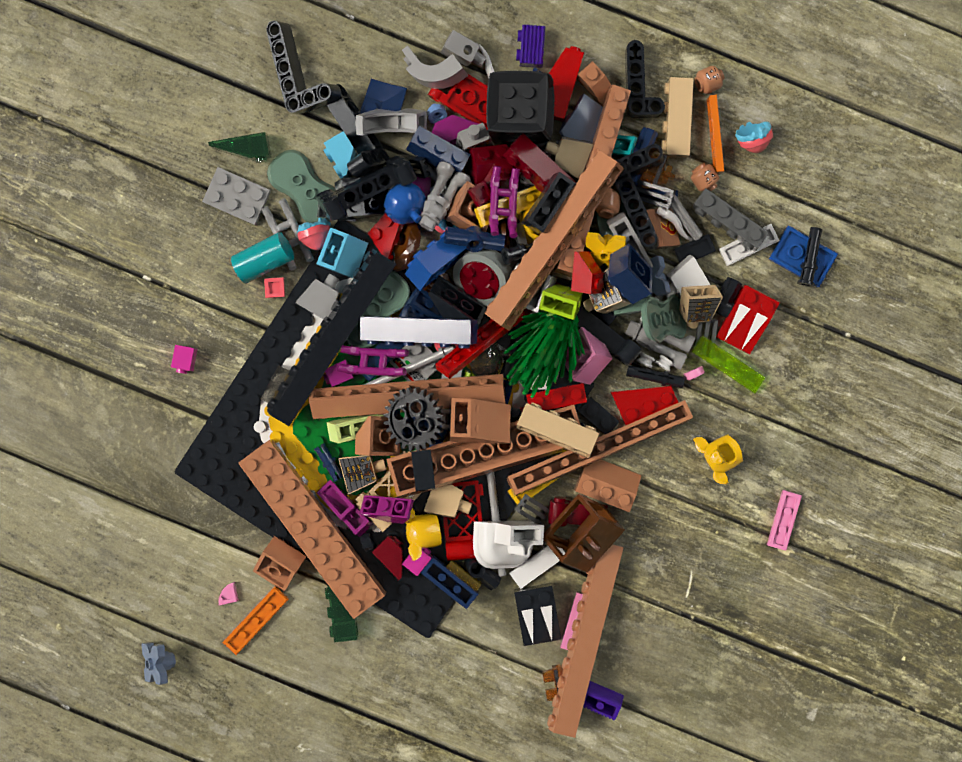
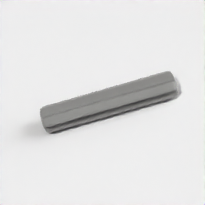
(685, 218)

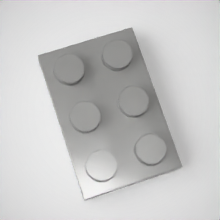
(236, 196)

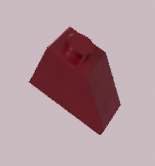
(391, 555)

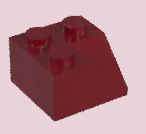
(482, 161)

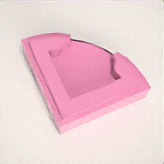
(228, 594)

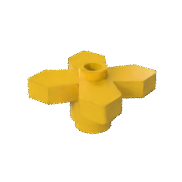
(604, 246)

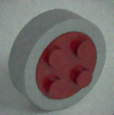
(481, 274)

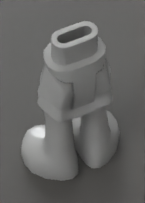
(436, 206)
(637, 332)

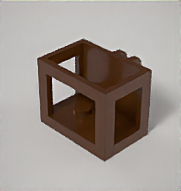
(590, 538)

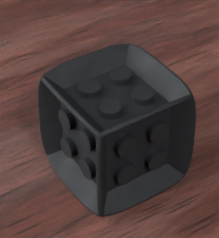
(519, 105)

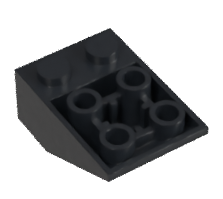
(368, 208)

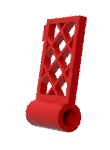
(462, 546)

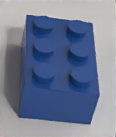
(433, 262)

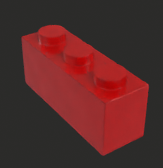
(559, 397)

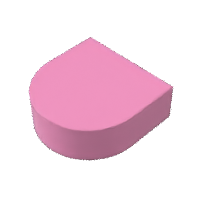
(694, 373)

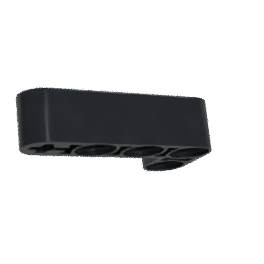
(639, 80)

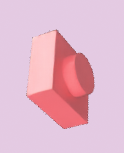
(274, 287)

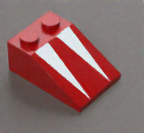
(747, 319)

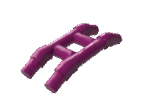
(511, 193)
(364, 353)

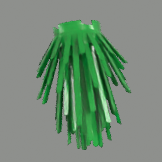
(544, 350)

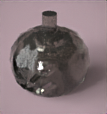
(489, 361)

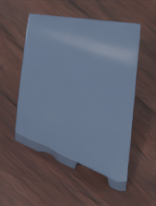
(583, 121)

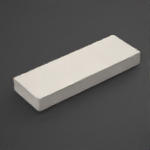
(735, 251)
(535, 566)

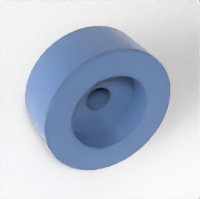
(436, 113)

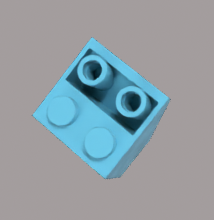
(341, 152)
(342, 253)

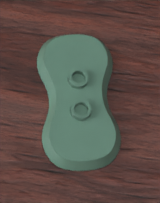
(294, 177)
(388, 300)
(663, 319)

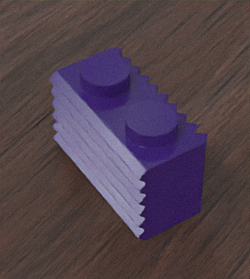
(532, 46)
(603, 700)

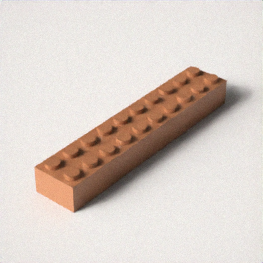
(467, 460)
(312, 528)

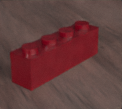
(532, 162)

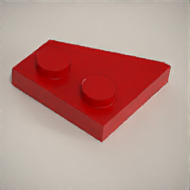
(385, 235)

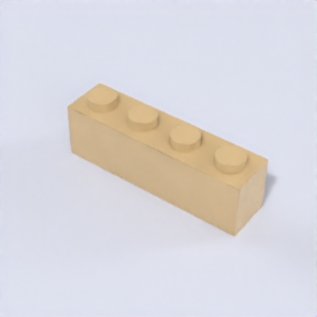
(678, 117)
(557, 429)

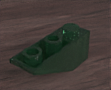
(343, 625)

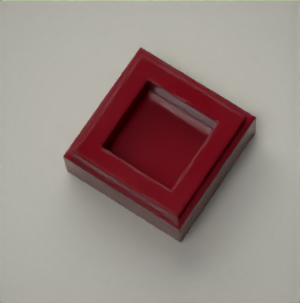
(480, 193)

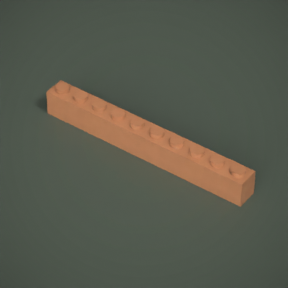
(603, 140)
(554, 241)
(373, 398)
(604, 447)
(584, 644)

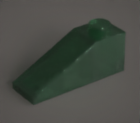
(251, 147)

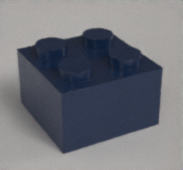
(630, 274)

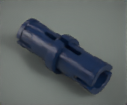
(329, 462)

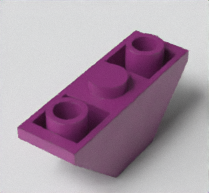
(450, 127)
(387, 508)

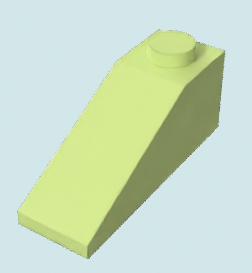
(346, 428)

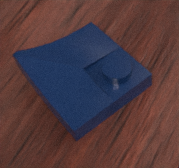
(383, 96)

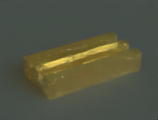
(463, 574)

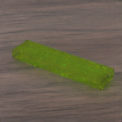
(728, 364)

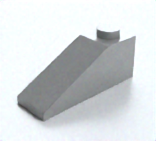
(621, 226)

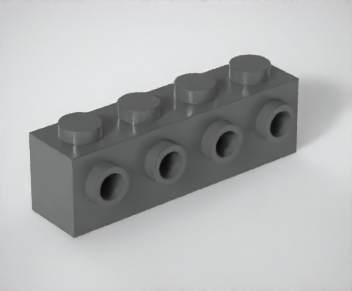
(729, 219)

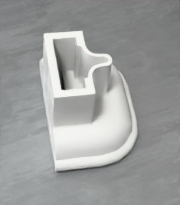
(505, 542)

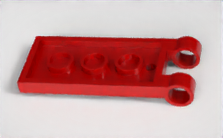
(469, 103)

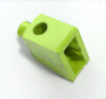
(563, 301)

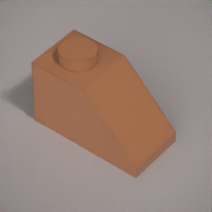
(594, 82)

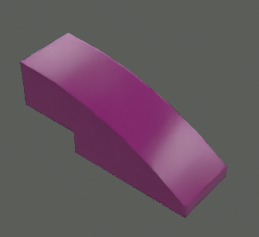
(344, 508)

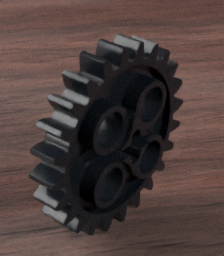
(428, 412)

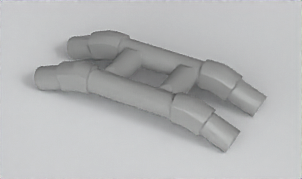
(291, 222)

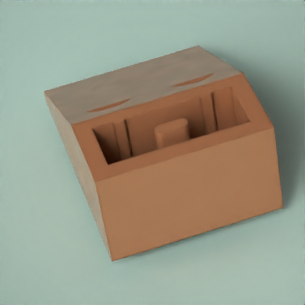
(479, 421)

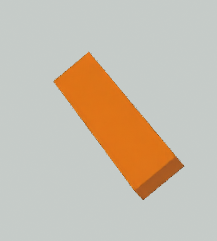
(715, 135)
(255, 620)

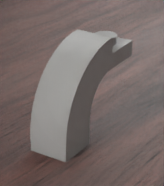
(435, 76)

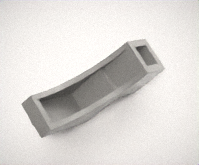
(390, 121)

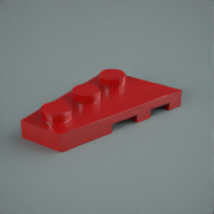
(643, 402)

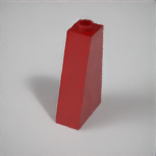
(564, 77)

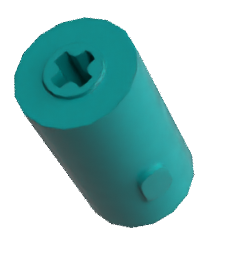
(262, 257)

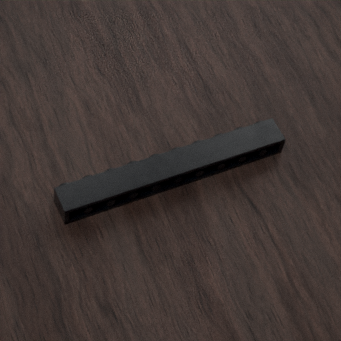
(330, 337)

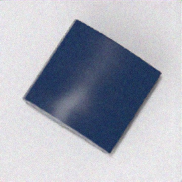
(420, 306)

